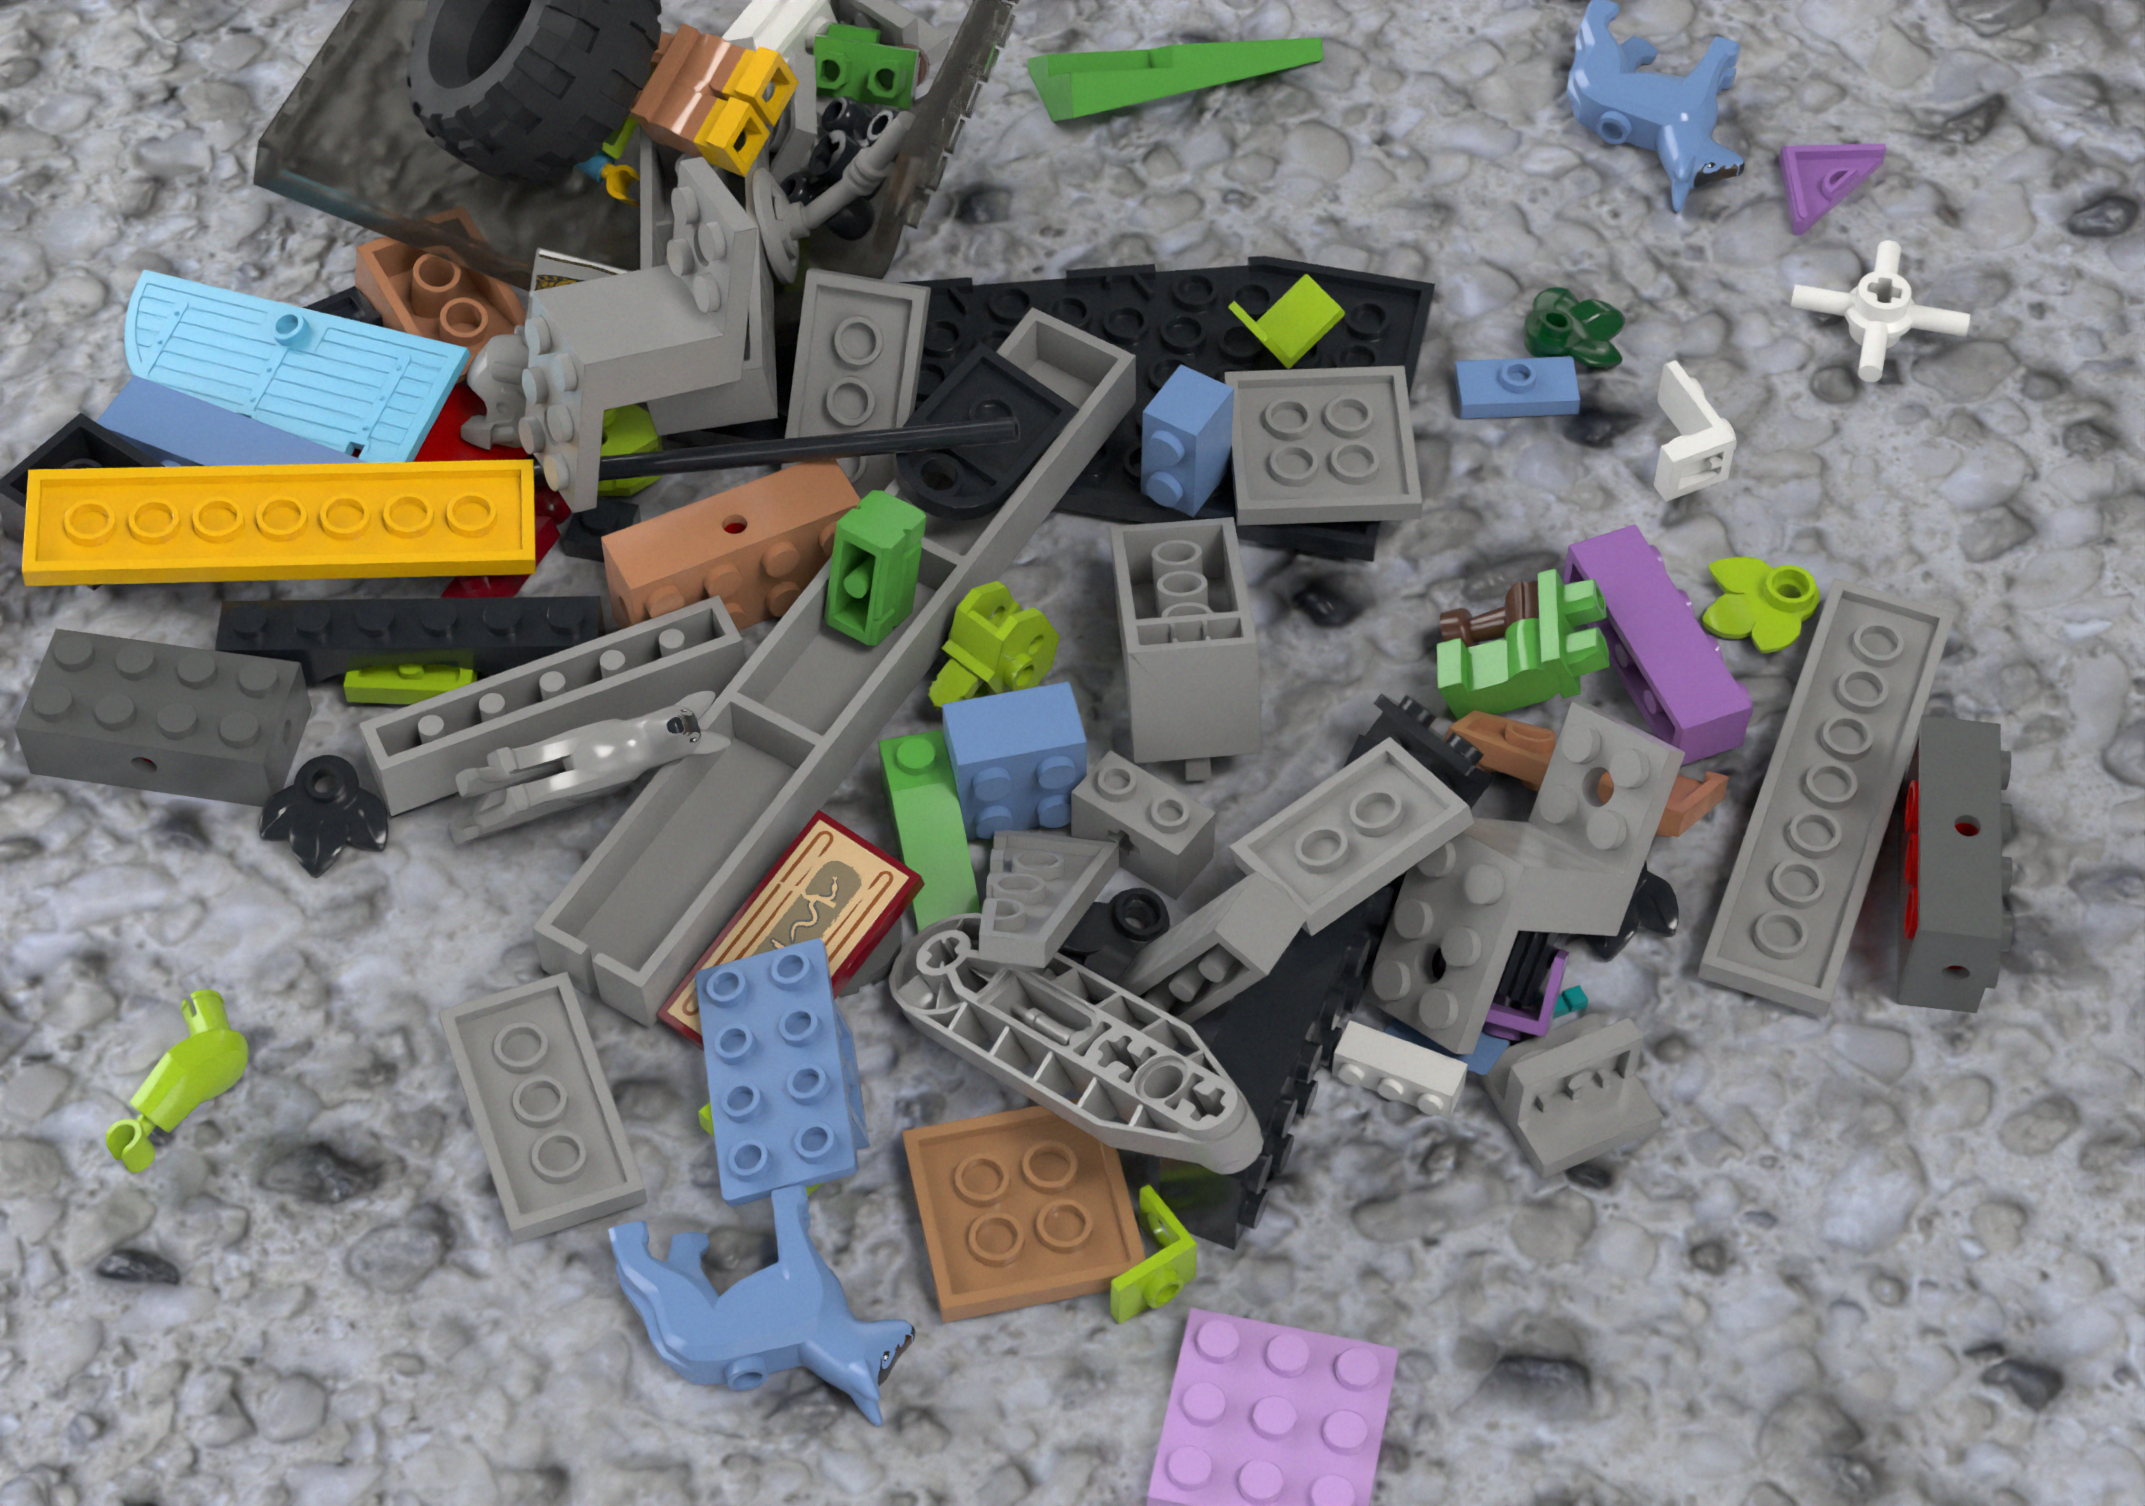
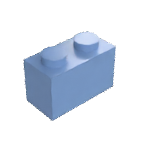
(1186, 440)

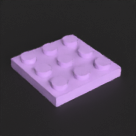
(1271, 1417)

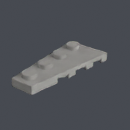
(1039, 894)

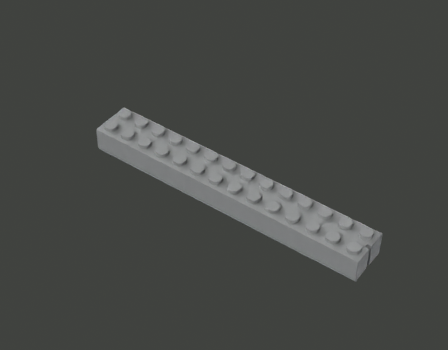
(804, 718)

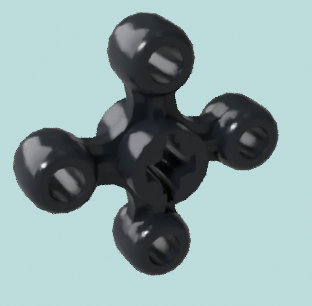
(848, 130)

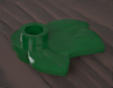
(1573, 328)

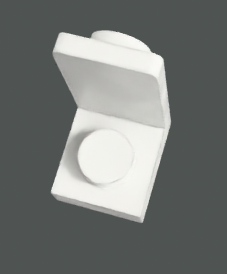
(1706, 440)

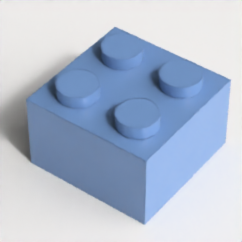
(1015, 758)

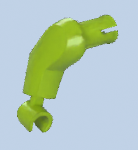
(183, 1079)

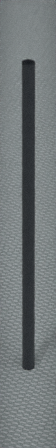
(803, 449)

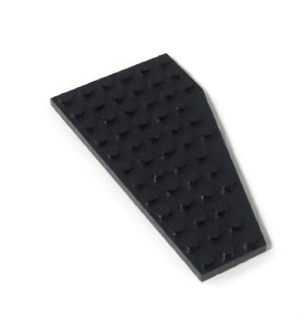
(1167, 324)

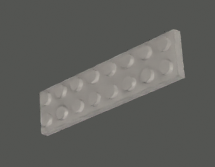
(1827, 798)

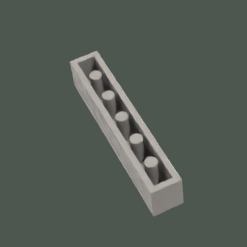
(616, 676)

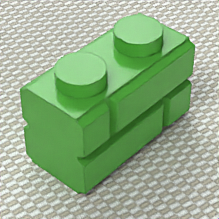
(874, 567)

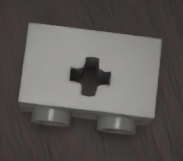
(1158, 828)

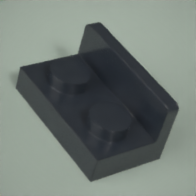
(1453, 758)

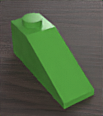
(928, 825)

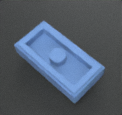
(1516, 387)

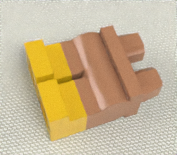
(709, 94)

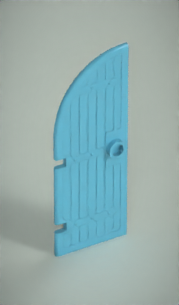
(292, 366)

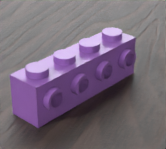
(1660, 647)

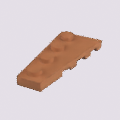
(1527, 751)

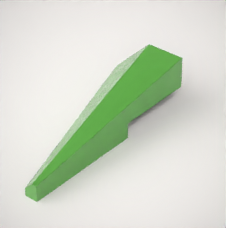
(1106, 80)

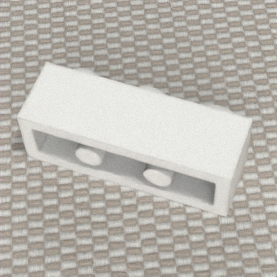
(1399, 1069)

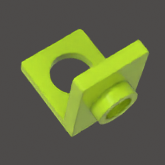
(1294, 320)
(1161, 1275)

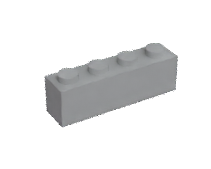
(1215, 950)

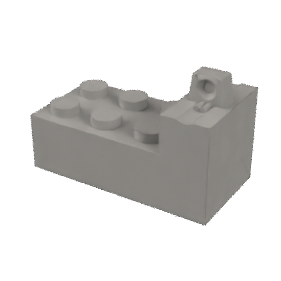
(1187, 642)

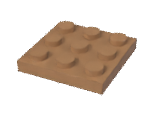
(1019, 1211)

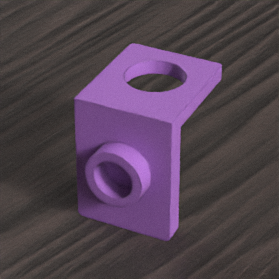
(1512, 1022)

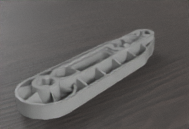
(1171, 1101)

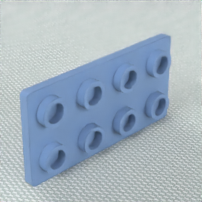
(779, 1073)

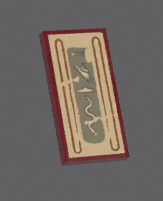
(821, 888)

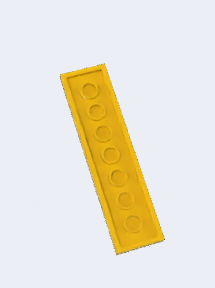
(279, 522)

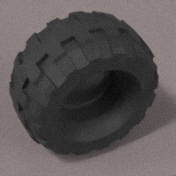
(529, 81)

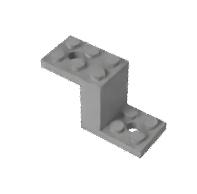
(638, 334)
(1554, 874)

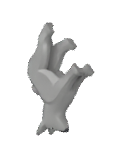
(580, 766)

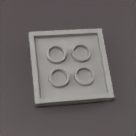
(1323, 446)

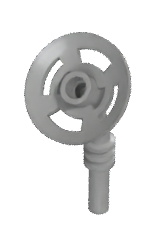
(788, 222)

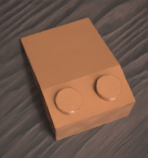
(435, 296)

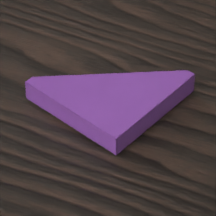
(1822, 176)

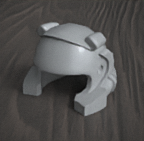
(497, 380)

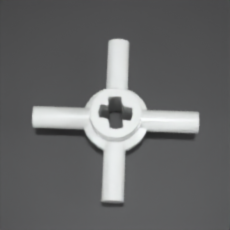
(1880, 310)

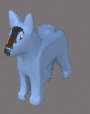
(1653, 108)
(764, 1322)

